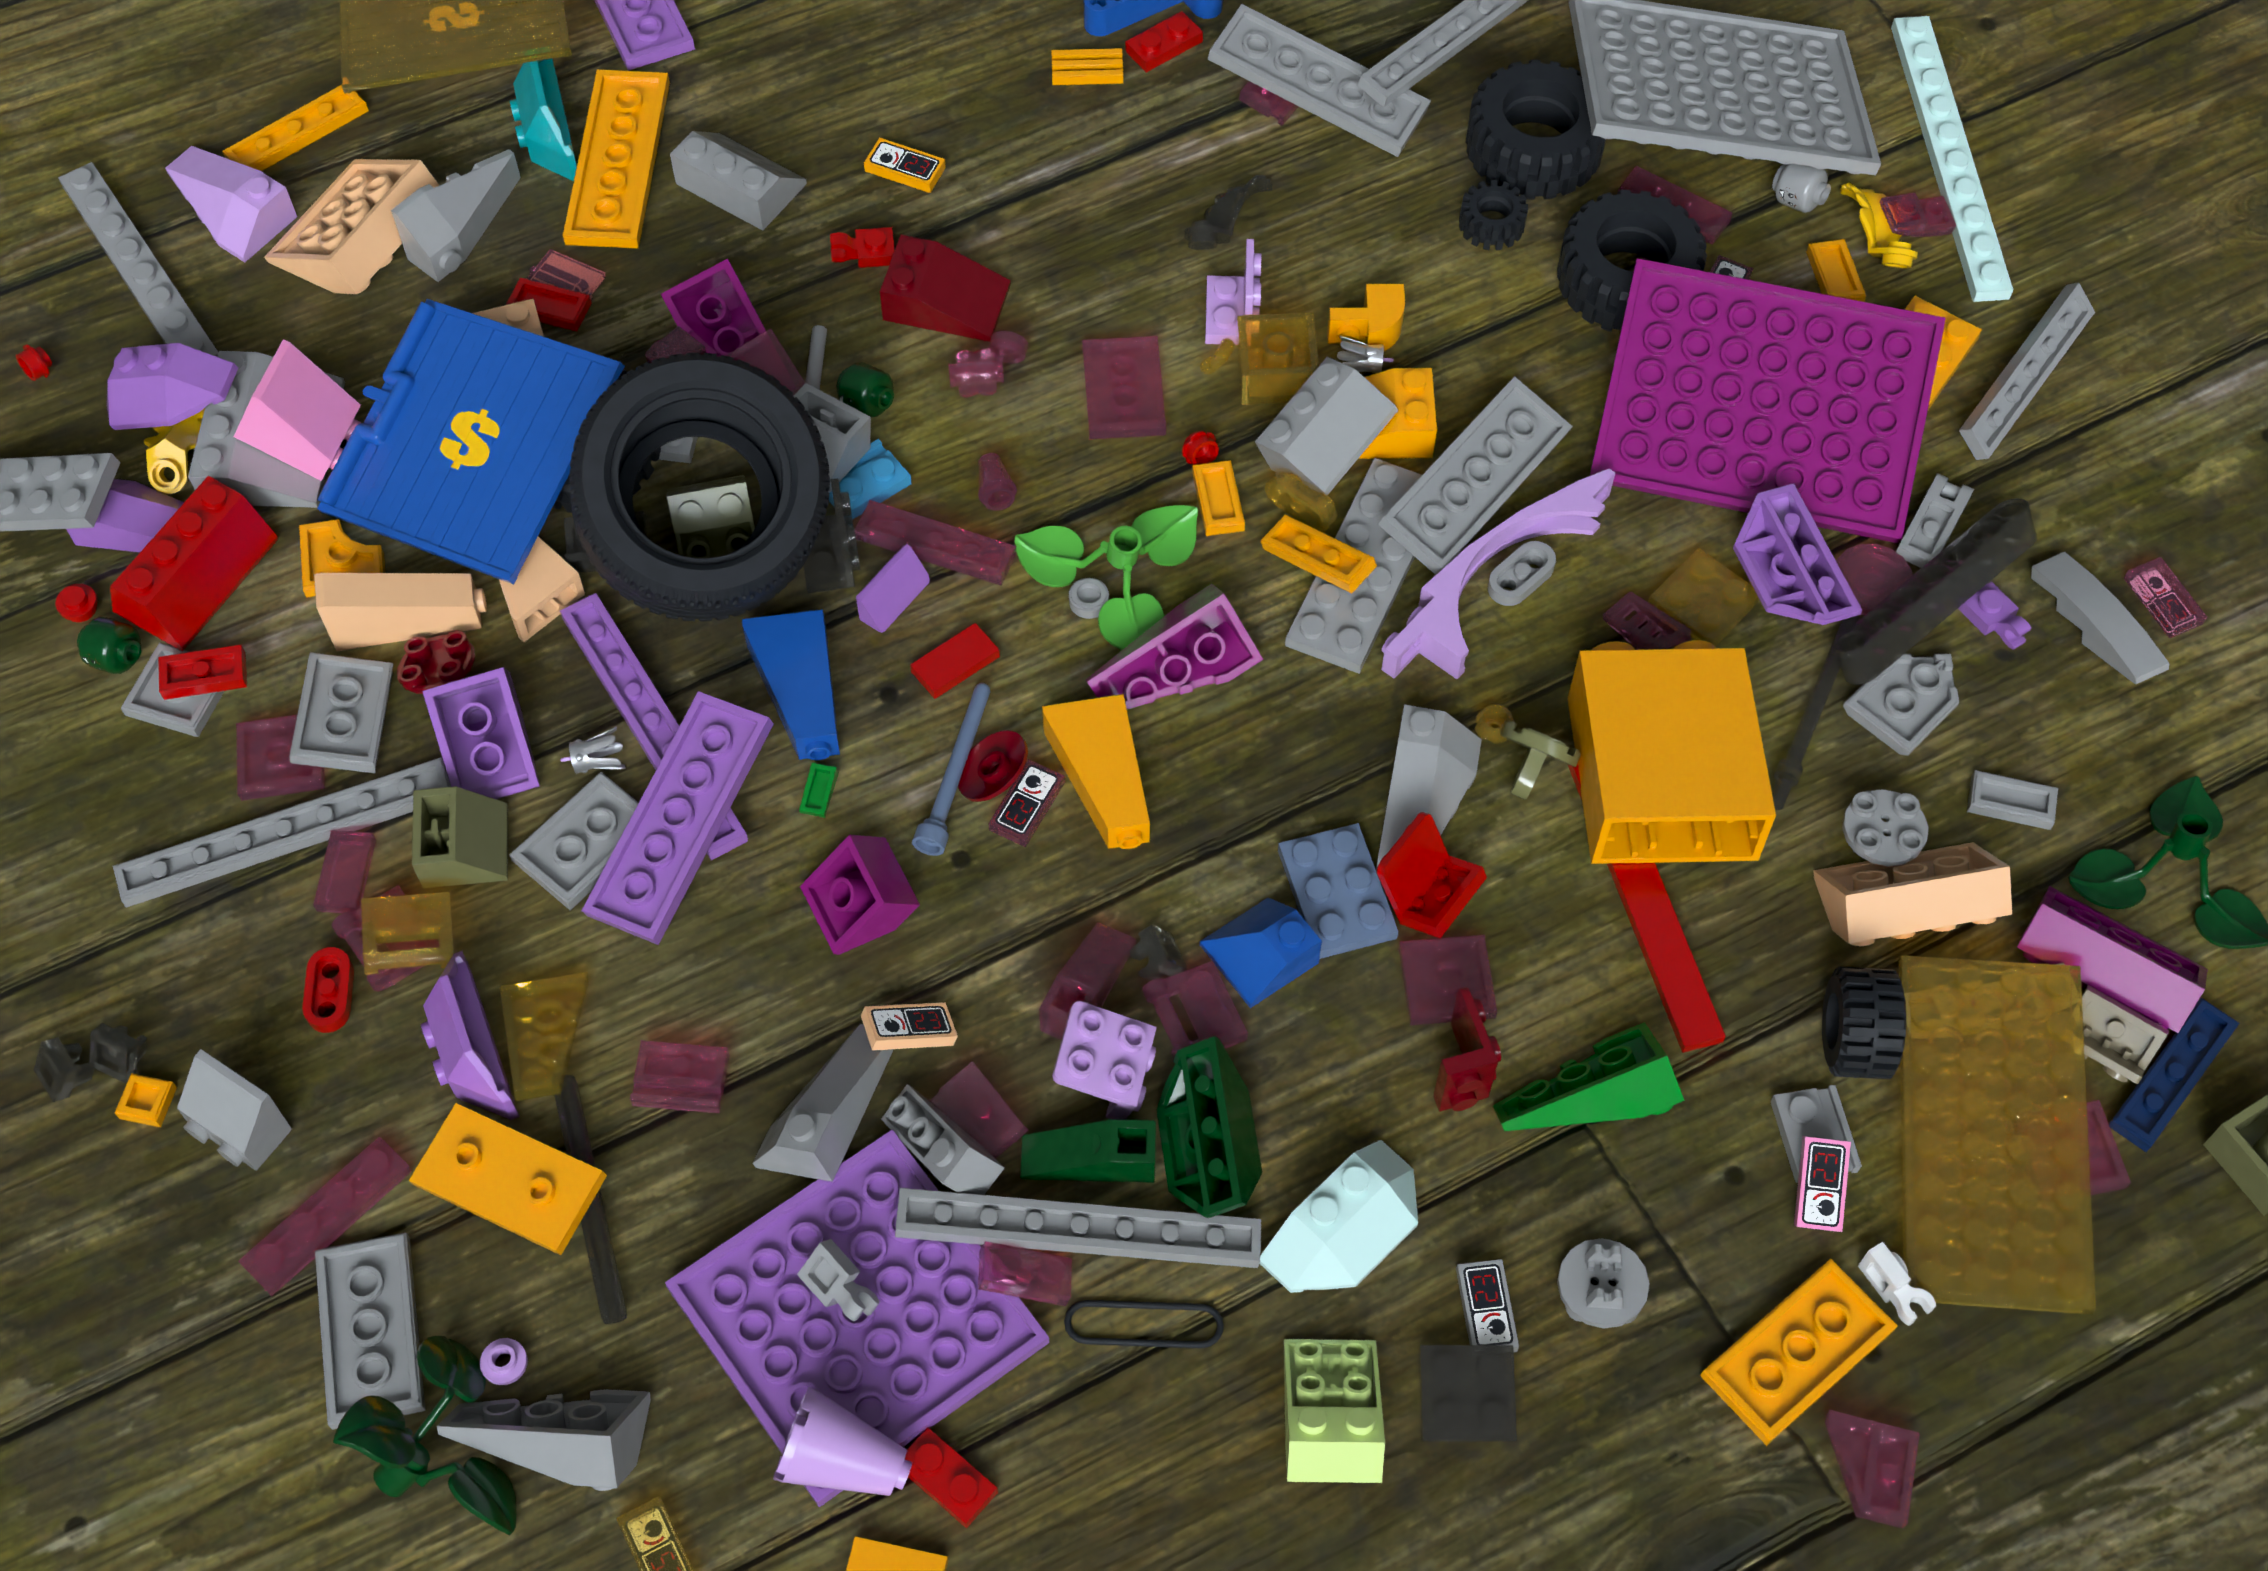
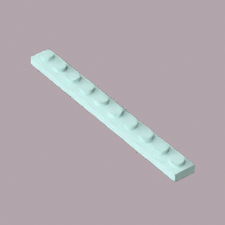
(1951, 159)

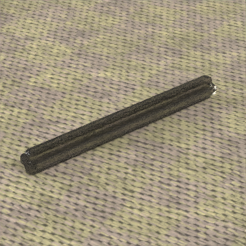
(594, 1222)

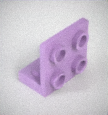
(1231, 298)

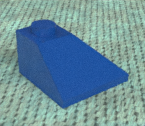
(1263, 949)

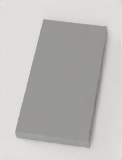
(369, 1325)

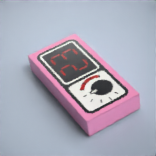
(1822, 1184)

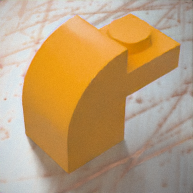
(1376, 322)

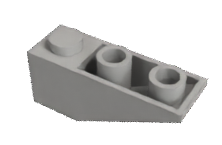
(941, 1144)

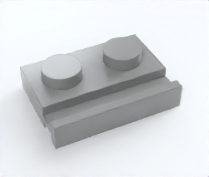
(1812, 1115)

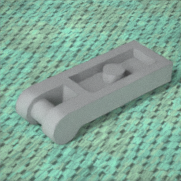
(1934, 521)

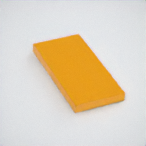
(1798, 1351)

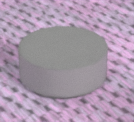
(1088, 597)

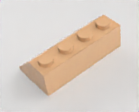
(1926, 893)

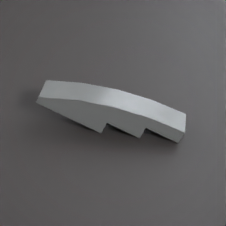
(2104, 621)

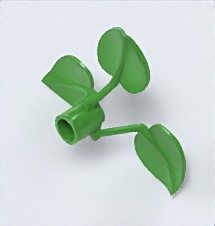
(1163, 532)

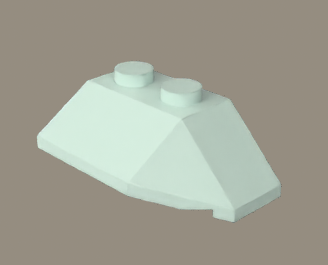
(1346, 1223)

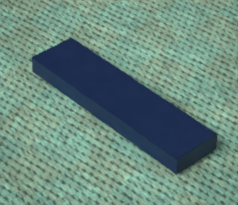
(2173, 1075)

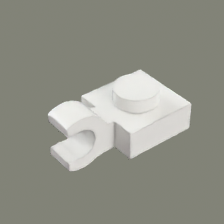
(1890, 1279)

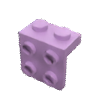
(1106, 1057)

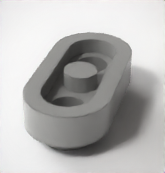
(1519, 576)

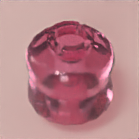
(976, 373)

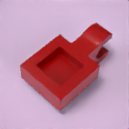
(870, 246)

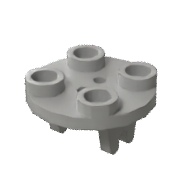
(1904, 825)
(1603, 1304)

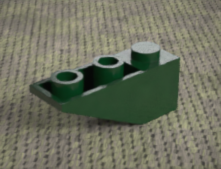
(1092, 1152)

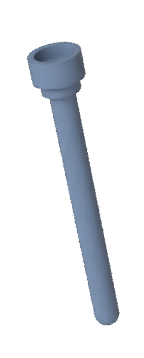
(932, 833)

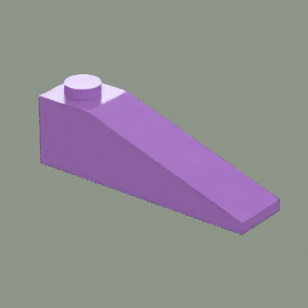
(127, 518)

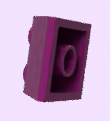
(859, 893)

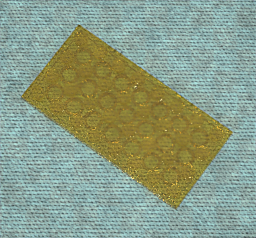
(1996, 1135)

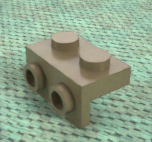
(2118, 1036)

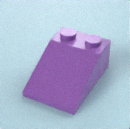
(483, 734)

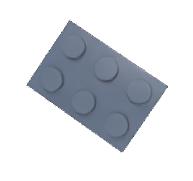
(1338, 889)

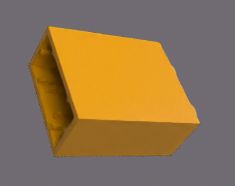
(1670, 754)

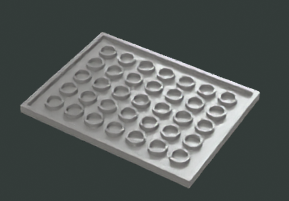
(1722, 84)

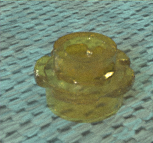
(1490, 715)

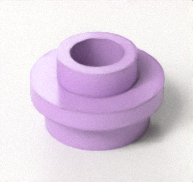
(508, 1373)

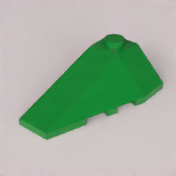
(1619, 1082)

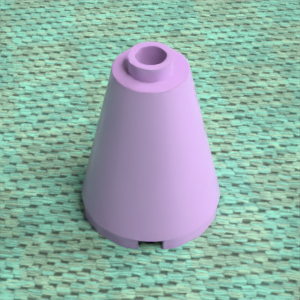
(839, 1451)

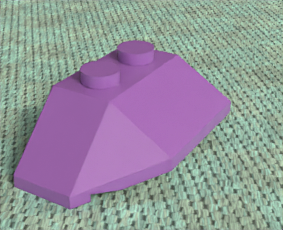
(164, 385)
(1791, 561)
(465, 1041)

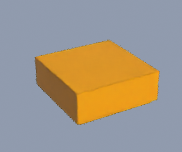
(145, 1100)

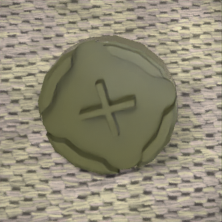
(1538, 748)

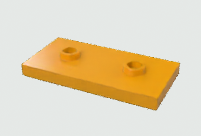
(508, 1178)

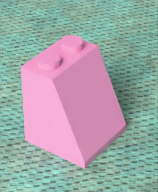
(299, 414)

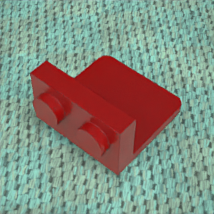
(1424, 881)

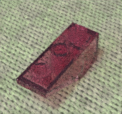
(1085, 976)

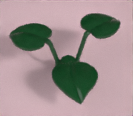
(2191, 821)
(380, 1433)

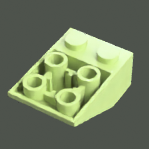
(1333, 1411)

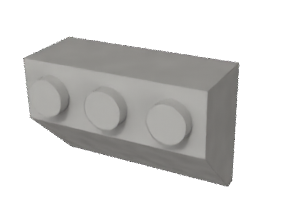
(734, 177)
(1326, 426)

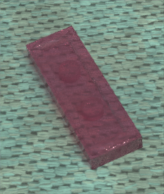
(1709, 217)

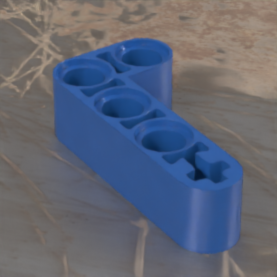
(1108, 16)

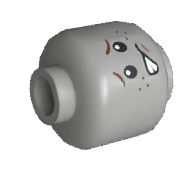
(1801, 187)

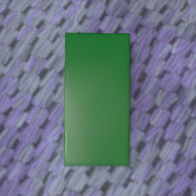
(818, 789)

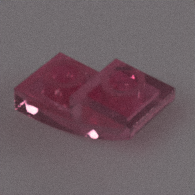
(1918, 217)

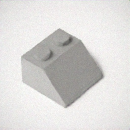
(230, 1113)

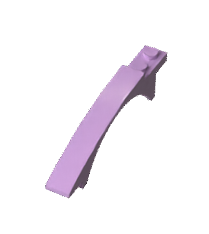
(1435, 624)

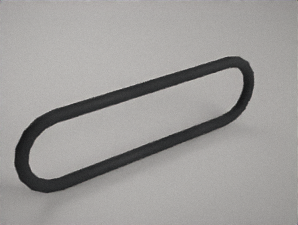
(1144, 1342)

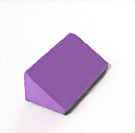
(892, 589)

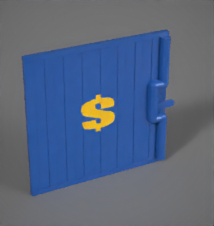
(467, 439)

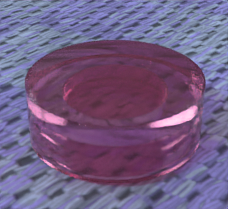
(1008, 346)

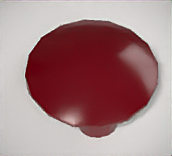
(435, 661)

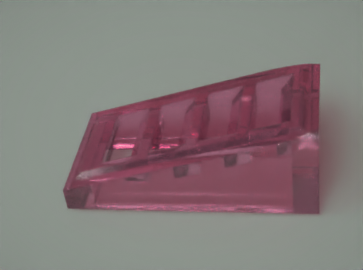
(1671, 630)

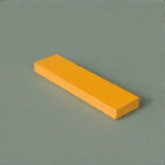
(297, 129)

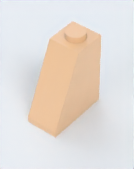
(541, 590)

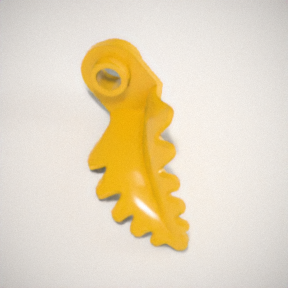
(1881, 240)
(171, 450)

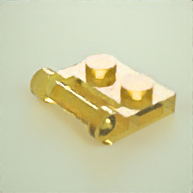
(404, 920)

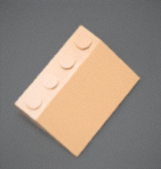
(351, 225)

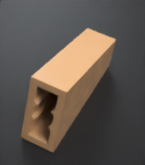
(396, 606)

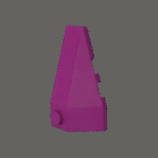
(1184, 650)

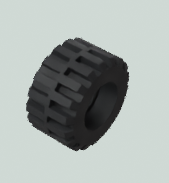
(1864, 1022)

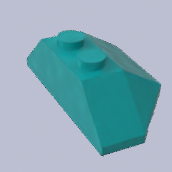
(543, 118)

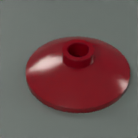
(993, 765)

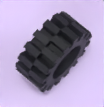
(1491, 230)

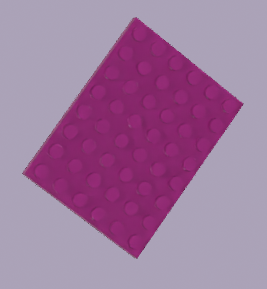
(1764, 388)

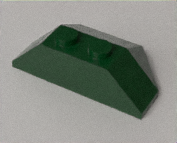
(1208, 1131)

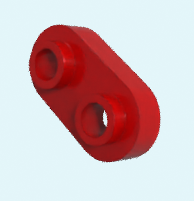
(328, 993)

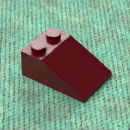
(941, 290)

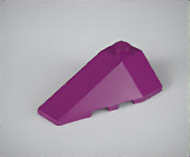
(714, 309)

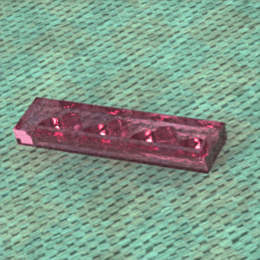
(936, 542)
(325, 1216)

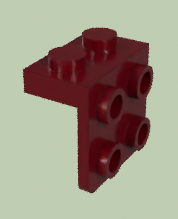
(1470, 1075)

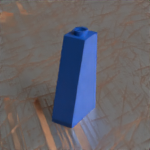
(796, 671)

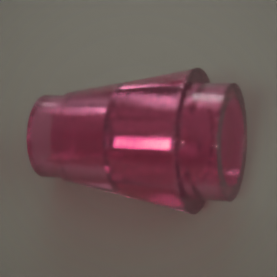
(995, 483)

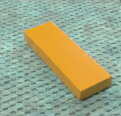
(1318, 553)

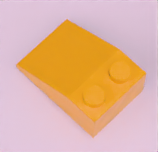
(1414, 426)

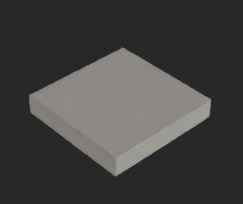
(179, 714)

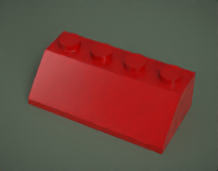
(192, 564)

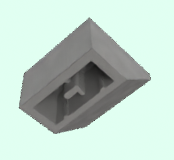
(842, 429)

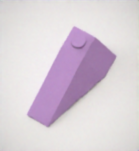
(232, 200)

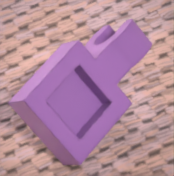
(1994, 611)

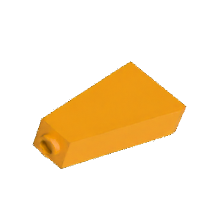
(1101, 762)

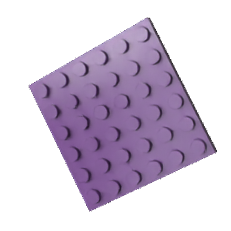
(899, 1368)

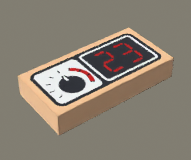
(908, 1026)

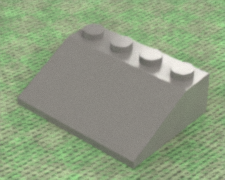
(239, 465)

